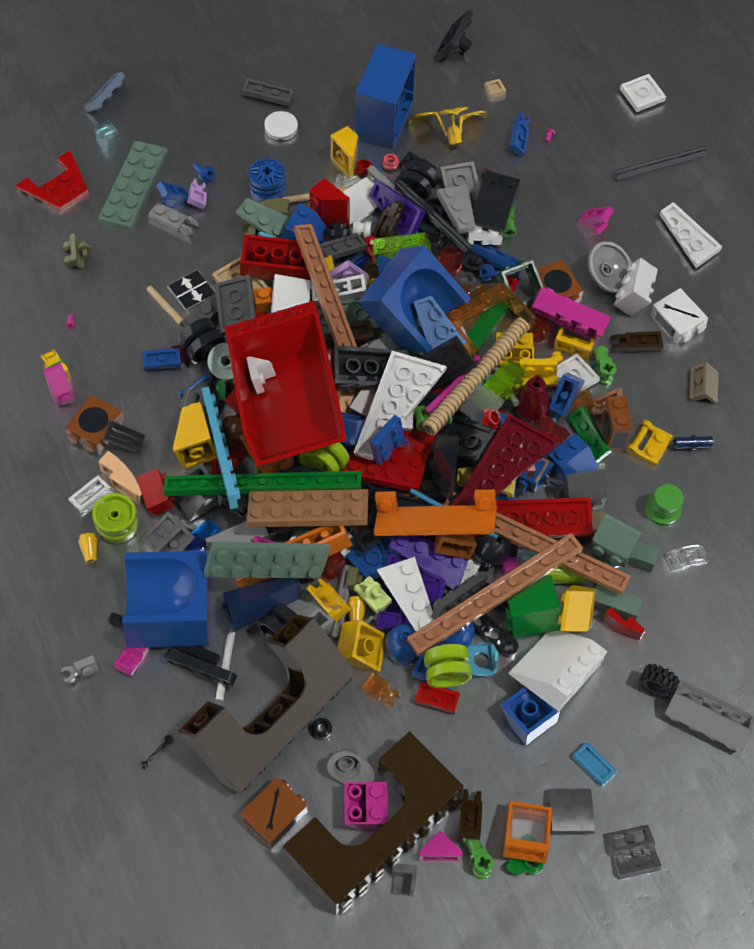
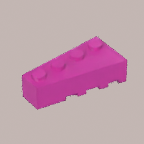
(570, 314)

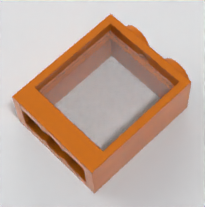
(527, 832)

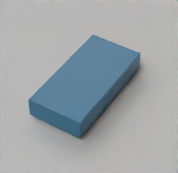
(594, 764)

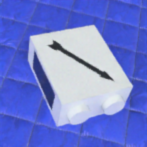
(679, 316)

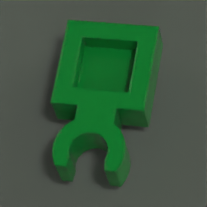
(224, 388)

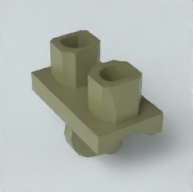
(78, 250)

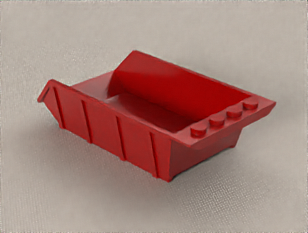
(299, 403)

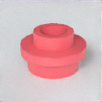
(390, 162)

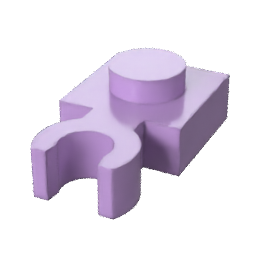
(196, 195)

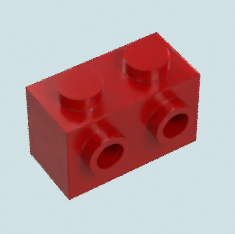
(152, 489)

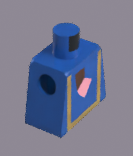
(534, 477)

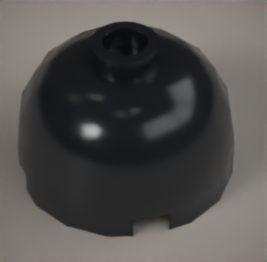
(491, 551)

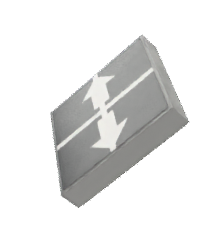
(191, 290)

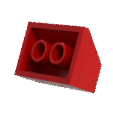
(330, 203)

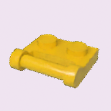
(655, 446)

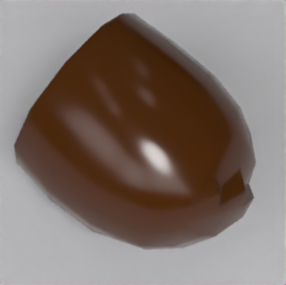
(232, 429)

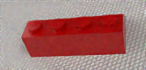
(269, 256)

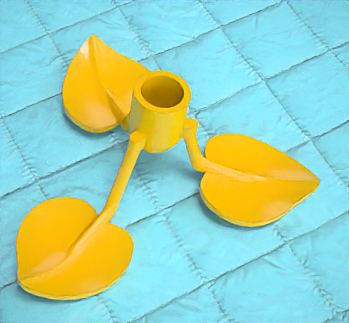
(453, 132)

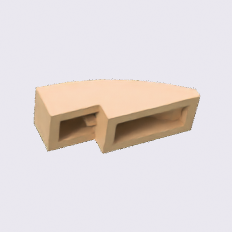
(120, 477)

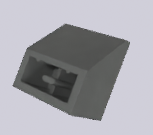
(197, 504)

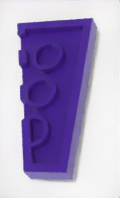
(444, 566)

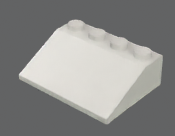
(558, 666)

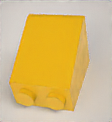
(193, 437)

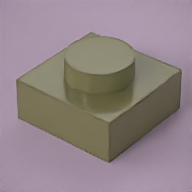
(354, 578)

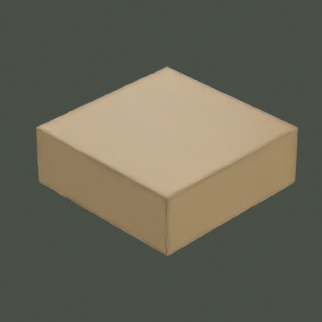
(494, 88)

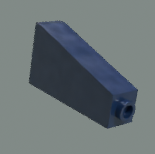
(258, 599)

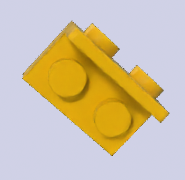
(540, 367)

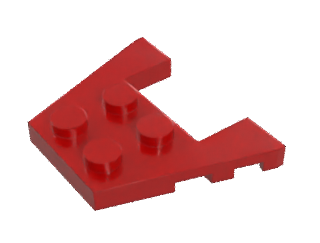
(60, 191)

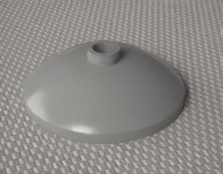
(608, 265)

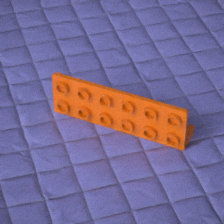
(435, 519)

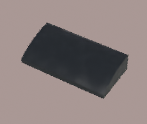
(359, 364)

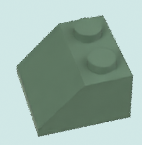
(615, 540)

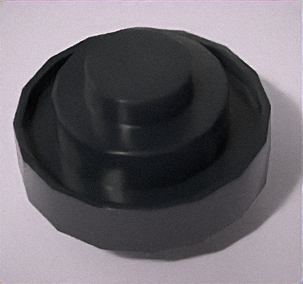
(338, 230)

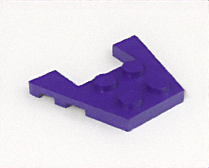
(434, 587)

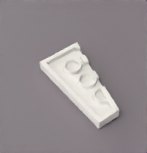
(692, 238)
(409, 591)

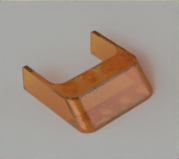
(482, 299)

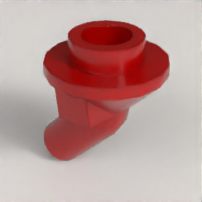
(369, 240)

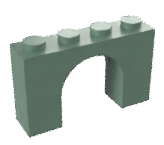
(626, 604)

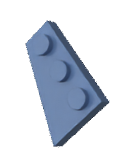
(434, 322)

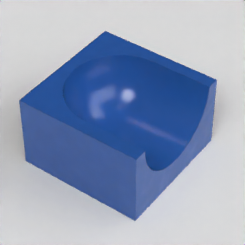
(385, 96)
(408, 278)
(166, 599)

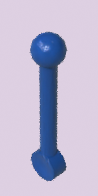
(205, 378)

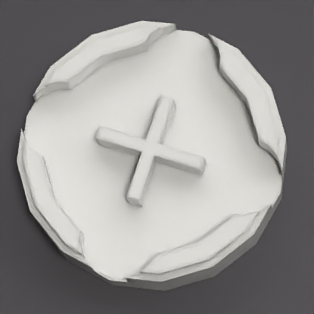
(281, 125)

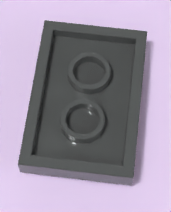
(235, 301)

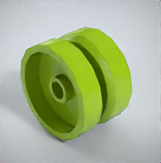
(326, 459)
(115, 518)
(447, 665)

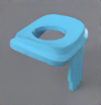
(491, 652)

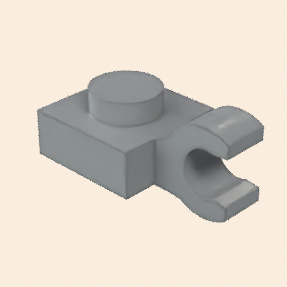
(81, 668)

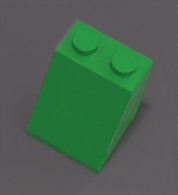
(534, 610)

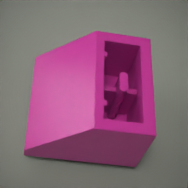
(366, 805)

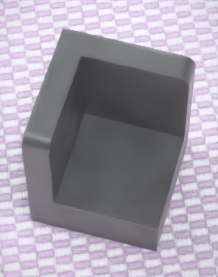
(404, 879)

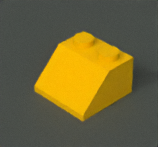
(344, 150)
(362, 645)

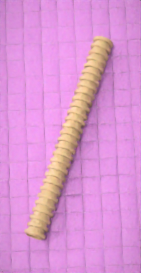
(476, 375)

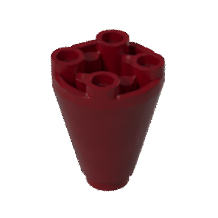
(533, 400)

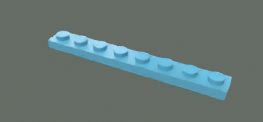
(221, 450)

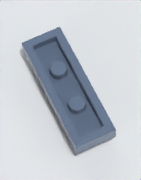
(105, 92)

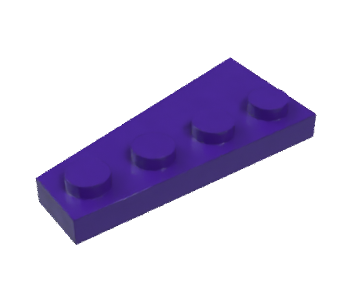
(411, 213)

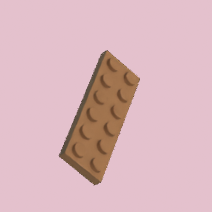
(307, 508)

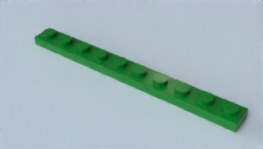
(214, 484)

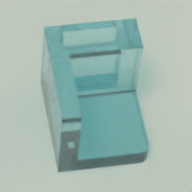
(105, 132)

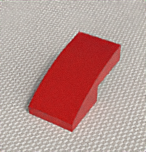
(629, 628)

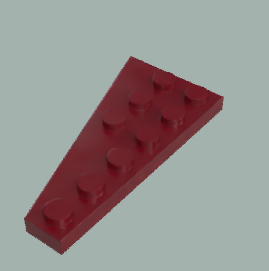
(507, 458)

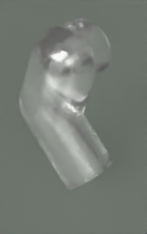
(344, 181)

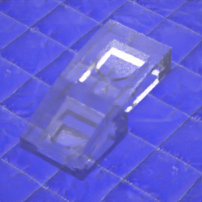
(685, 557)

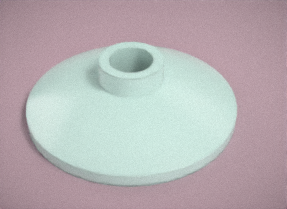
(215, 362)

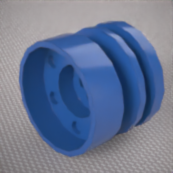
(267, 179)

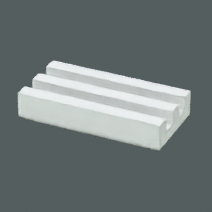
(97, 493)

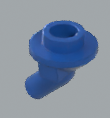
(206, 173)
(487, 273)

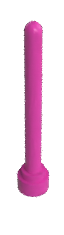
(437, 401)

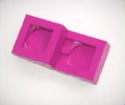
(130, 659)

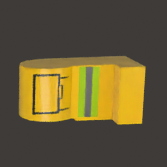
(52, 358)

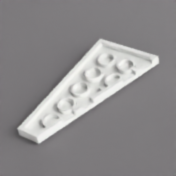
(399, 392)

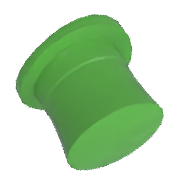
(664, 504)

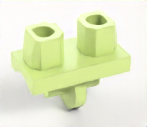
(373, 595)

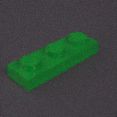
(589, 433)

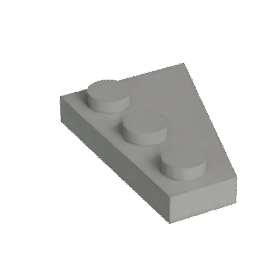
(458, 207)

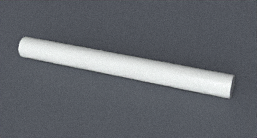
(226, 660)

